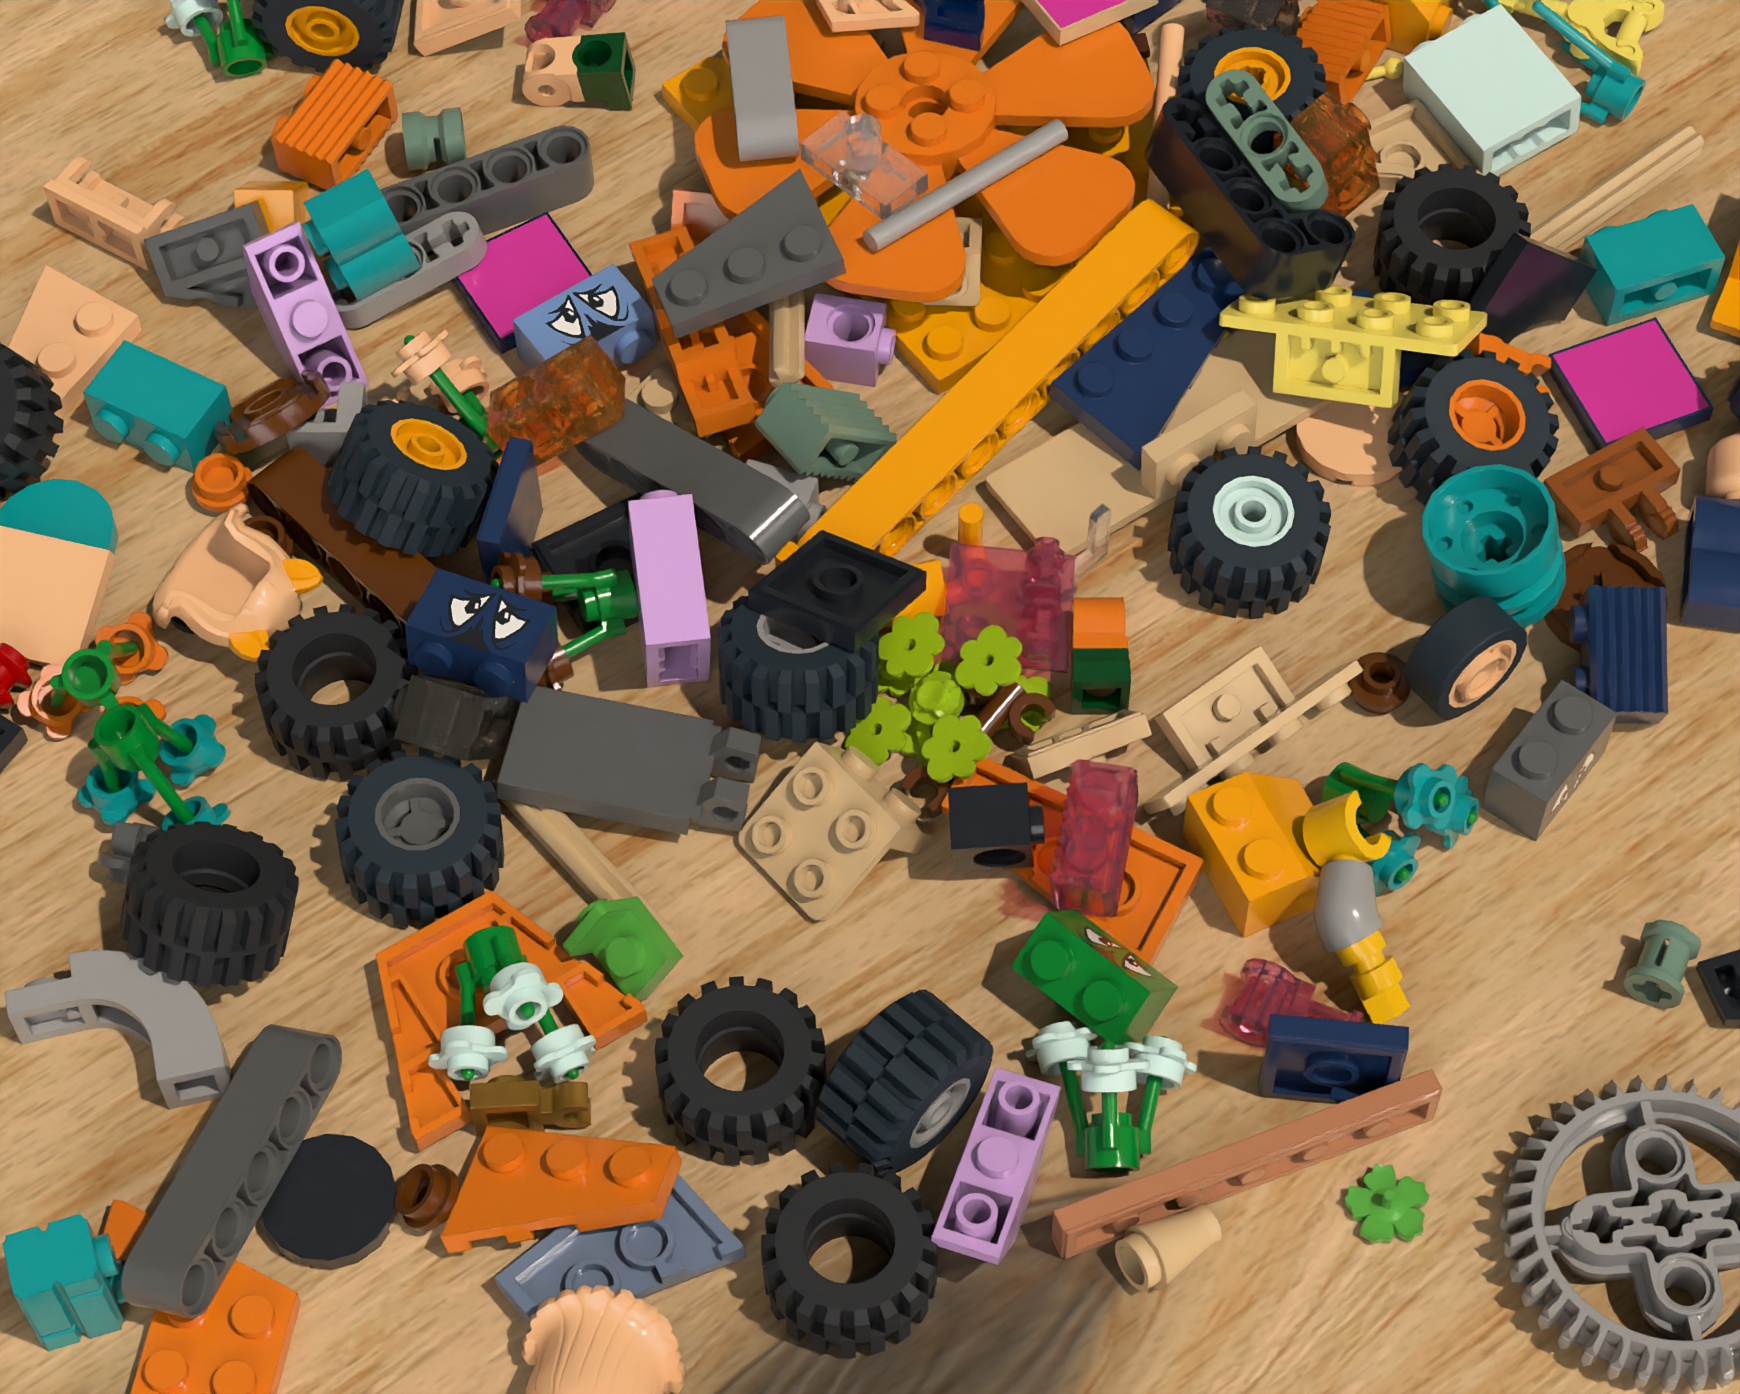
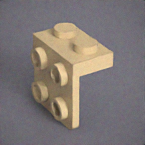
(830, 828)

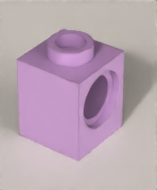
(848, 339)

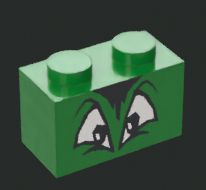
(1094, 976)

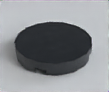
(332, 1203)

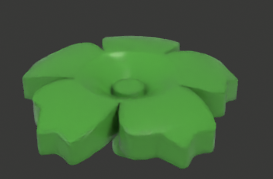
(1387, 1207)

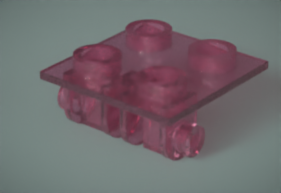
(1015, 589)

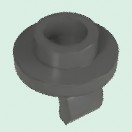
(124, 840)

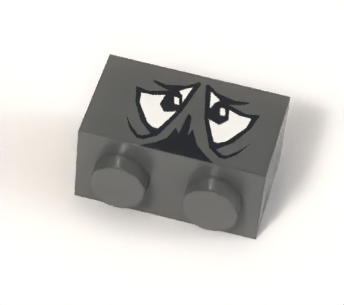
(1548, 760)

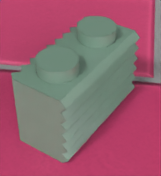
(824, 431)

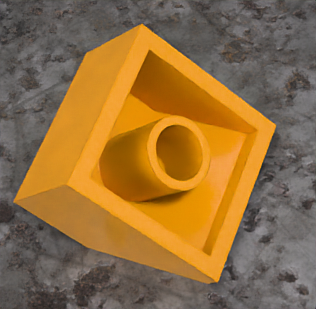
(1254, 847)

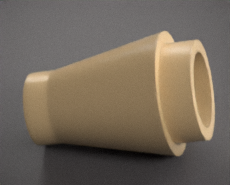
(1164, 1247)

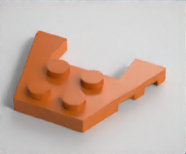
(425, 1001)
(227, 1349)

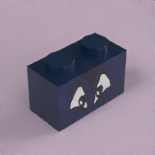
(481, 635)

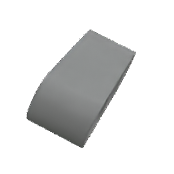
(762, 88)

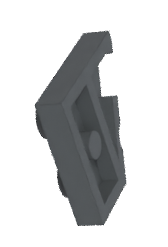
(208, 256)

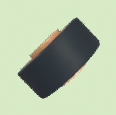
(1465, 656)

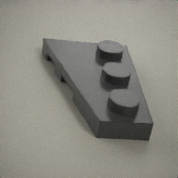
(751, 260)

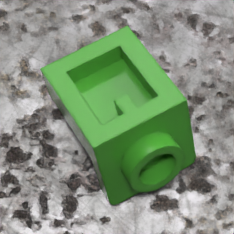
(625, 943)

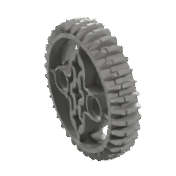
(1650, 1242)

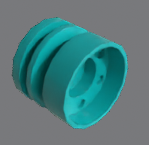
(1496, 538)

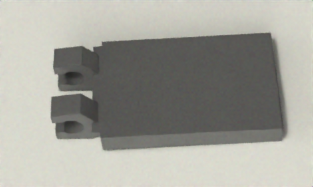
(627, 763)

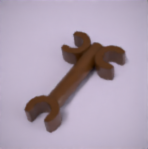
(1005, 703)

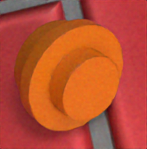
(220, 482)

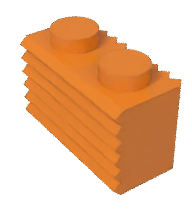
(1347, 40)
(334, 125)

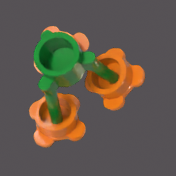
(95, 675)

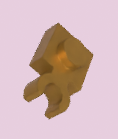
(522, 1104)

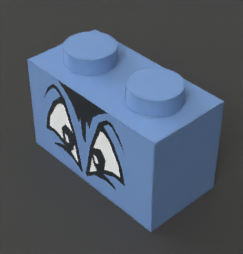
(596, 306)

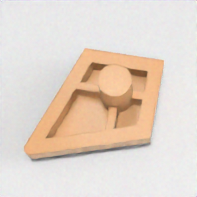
(867, 14)

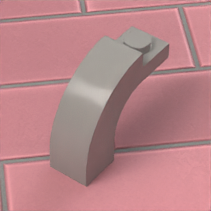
(125, 995)

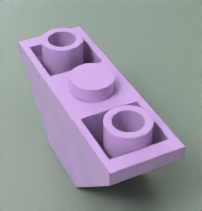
(300, 308)
(998, 1167)

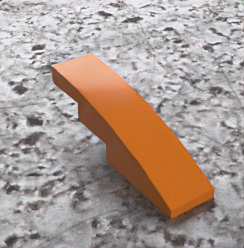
(701, 360)

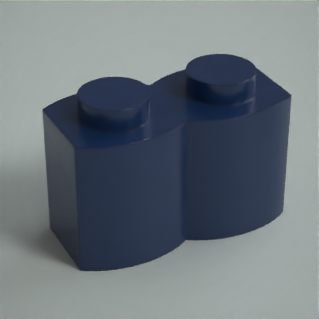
(1712, 565)

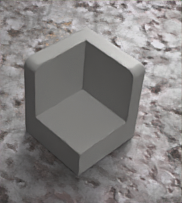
(325, 429)

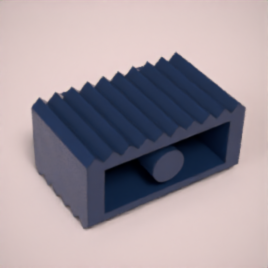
(1622, 650)

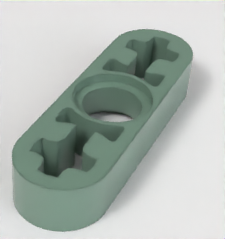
(1267, 117)

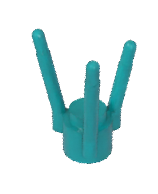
(1612, 84)

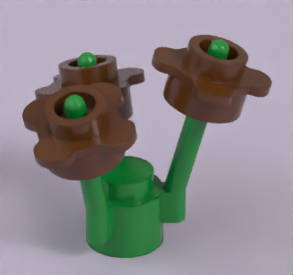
(602, 597)

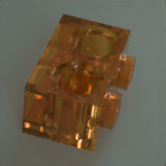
(1343, 147)
(559, 401)

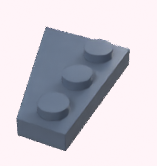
(628, 1257)

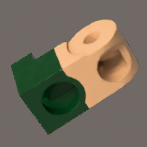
(580, 71)

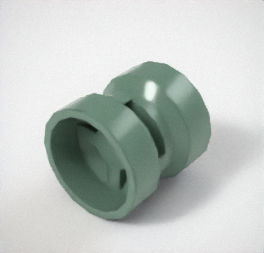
(421, 135)

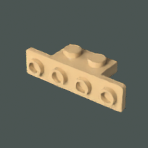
(1232, 715)

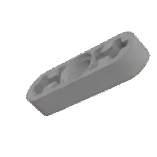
(449, 264)

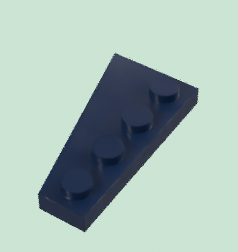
(1145, 365)

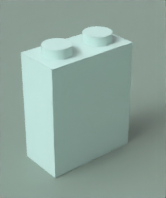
(1493, 91)

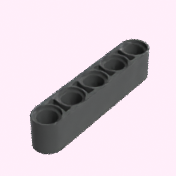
(499, 184)
(727, 495)
(231, 1171)

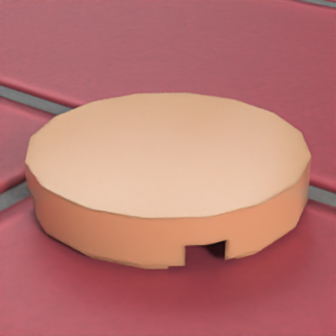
(1349, 442)

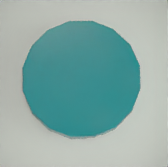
(62, 511)

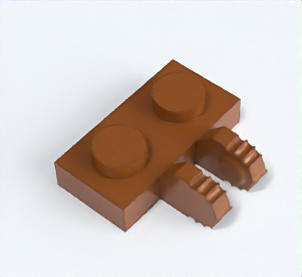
(1612, 483)

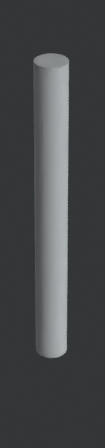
(965, 185)

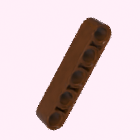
(376, 576)

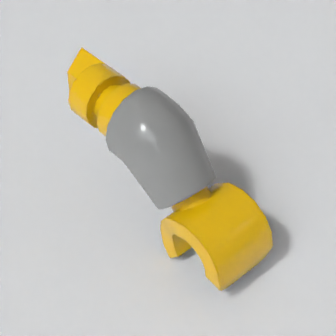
(1347, 906)

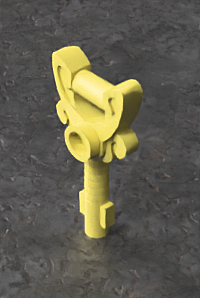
(1594, 16)

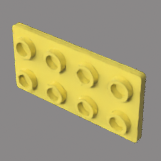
(1351, 344)

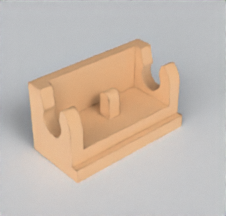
(108, 213)

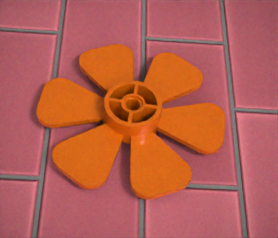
(945, 121)

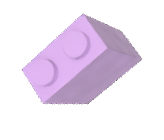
(669, 588)

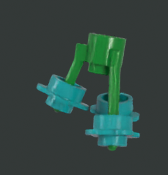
(128, 743)
(1420, 797)

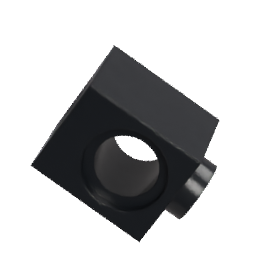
(994, 827)

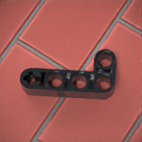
(1237, 213)

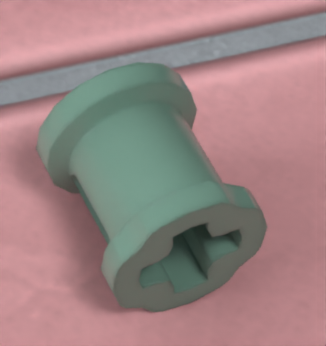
(1662, 964)

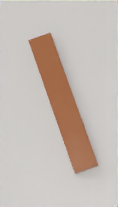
(1247, 1163)

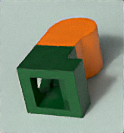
(1099, 655)

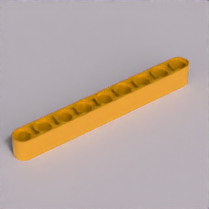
(1009, 383)

